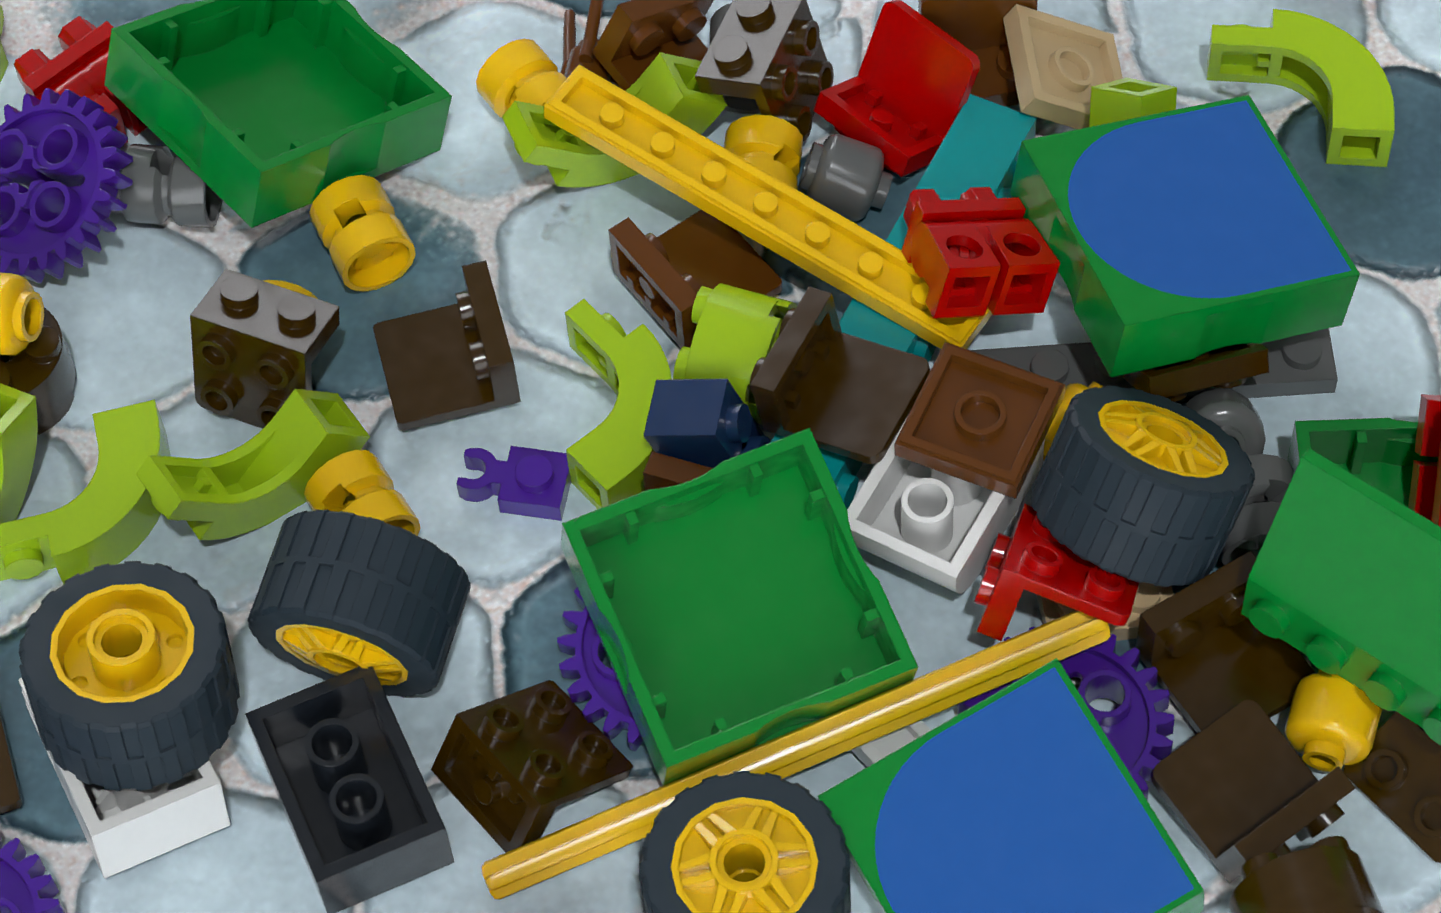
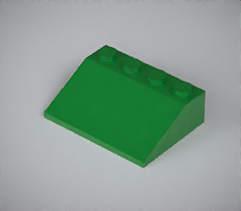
(1354, 588)

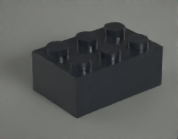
(350, 788)

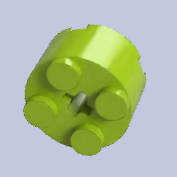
(731, 336)

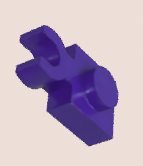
(526, 484)

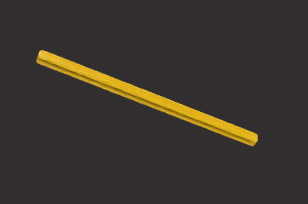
(802, 747)

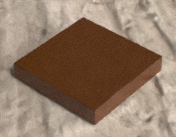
(980, 420)

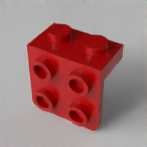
(904, 90)
(1045, 567)

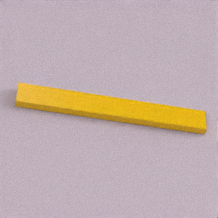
(753, 203)

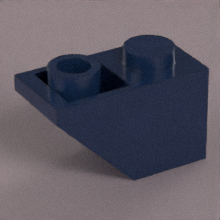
(701, 421)

